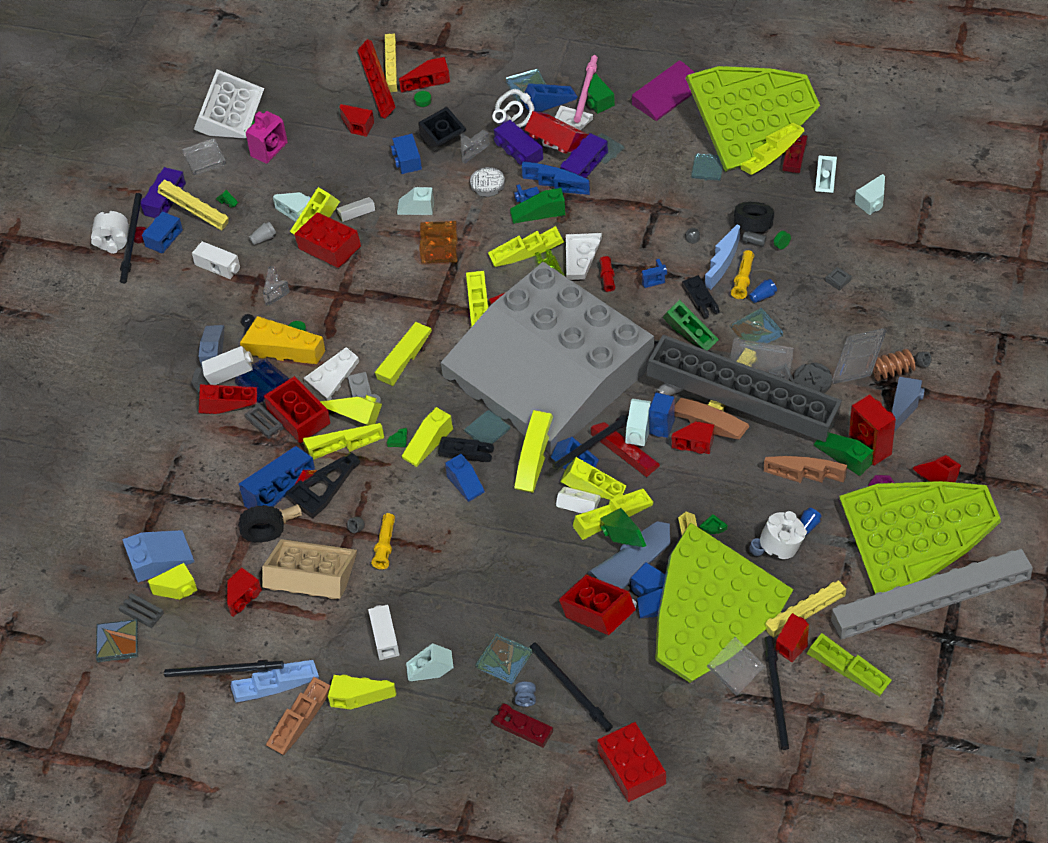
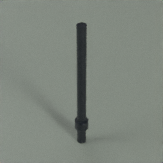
(126, 263)
(620, 422)
(771, 657)
(260, 666)
(594, 712)

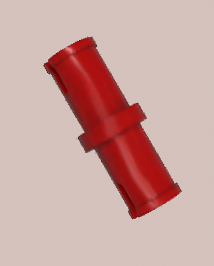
(607, 273)

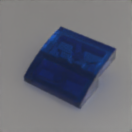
(263, 376)

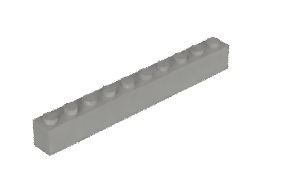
(931, 593)

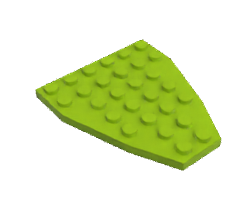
(748, 105)
(916, 527)
(710, 600)

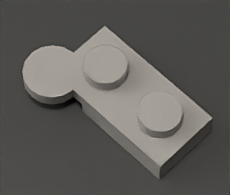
(360, 386)

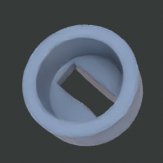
(755, 547)

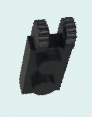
(700, 296)
(468, 448)

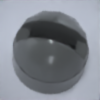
(692, 235)
(923, 359)
(355, 524)

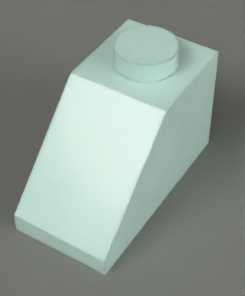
(826, 173)
(871, 195)
(417, 202)
(291, 204)
(638, 422)
(430, 663)

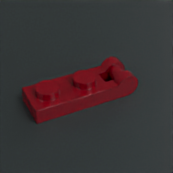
(795, 155)
(522, 725)

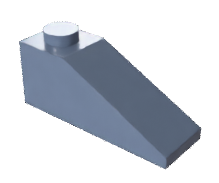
(211, 342)
(906, 399)

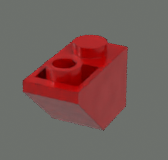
(357, 120)
(695, 437)
(939, 469)
(241, 590)
(793, 638)

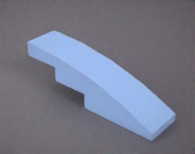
(723, 257)
(274, 681)

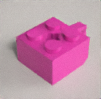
(266, 136)

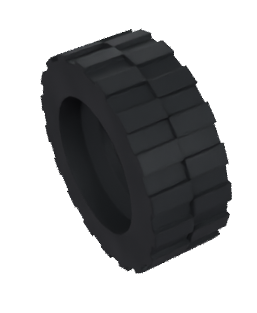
(753, 216)
(257, 515)

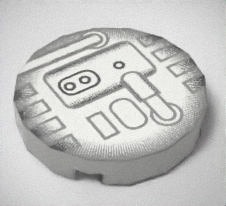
(487, 181)

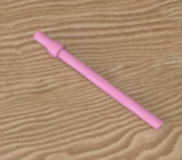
(591, 69)

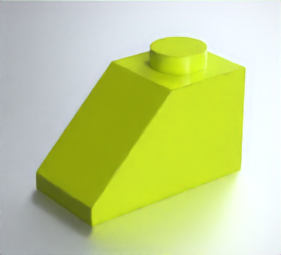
(173, 583)

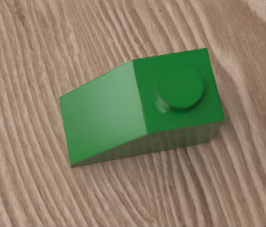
(599, 95)

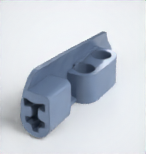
(625, 563)

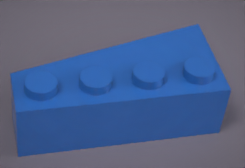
(275, 479)

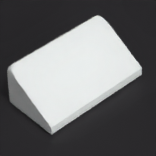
(356, 209)
(577, 500)

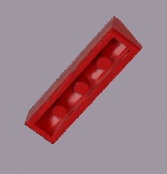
(628, 452)

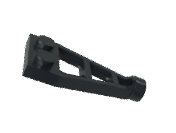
(311, 502)

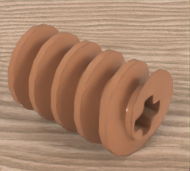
(892, 363)

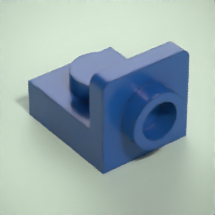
(522, 195)
(655, 275)

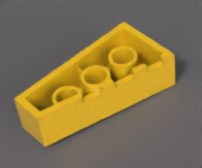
(282, 342)

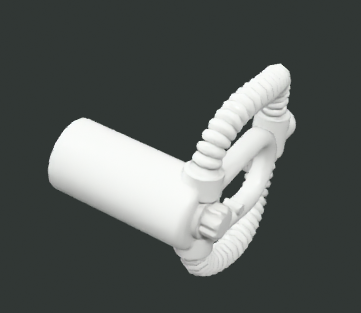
(500, 116)

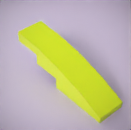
(776, 145)
(521, 249)
(477, 295)
(532, 451)

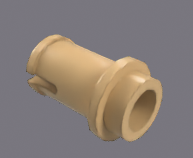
(290, 513)

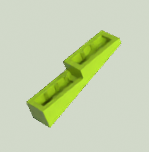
(852, 667)

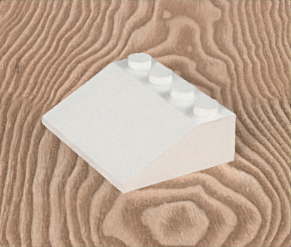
(228, 106)

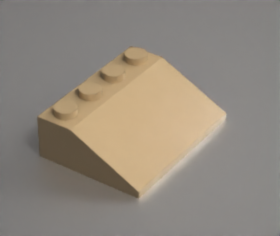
(308, 568)

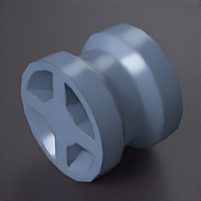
(525, 694)

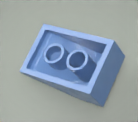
(157, 552)

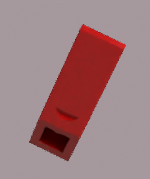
(428, 74)
(221, 398)

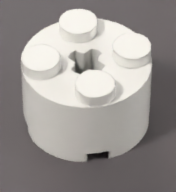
(110, 231)
(782, 535)

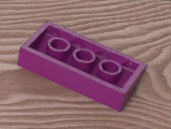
(664, 91)

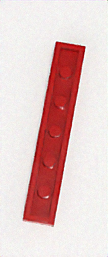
(376, 78)

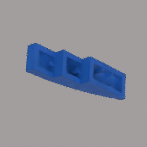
(556, 177)

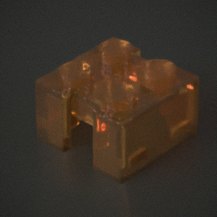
(438, 242)

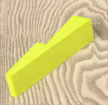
(402, 353)
(352, 439)
(632, 503)

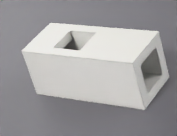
(216, 260)
(227, 365)
(383, 632)

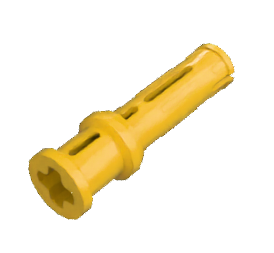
(742, 280)
(383, 547)

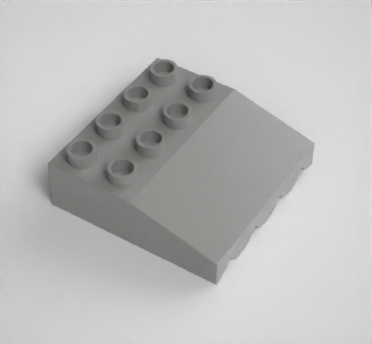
(549, 352)

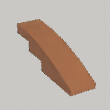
(725, 424)
(796, 468)
(299, 716)

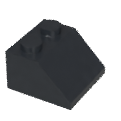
(440, 127)

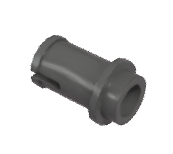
(754, 238)

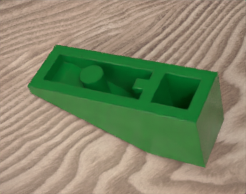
(541, 206)
(689, 326)
(848, 452)
(621, 529)

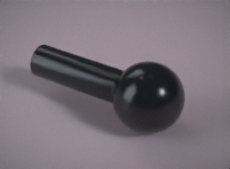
(247, 321)

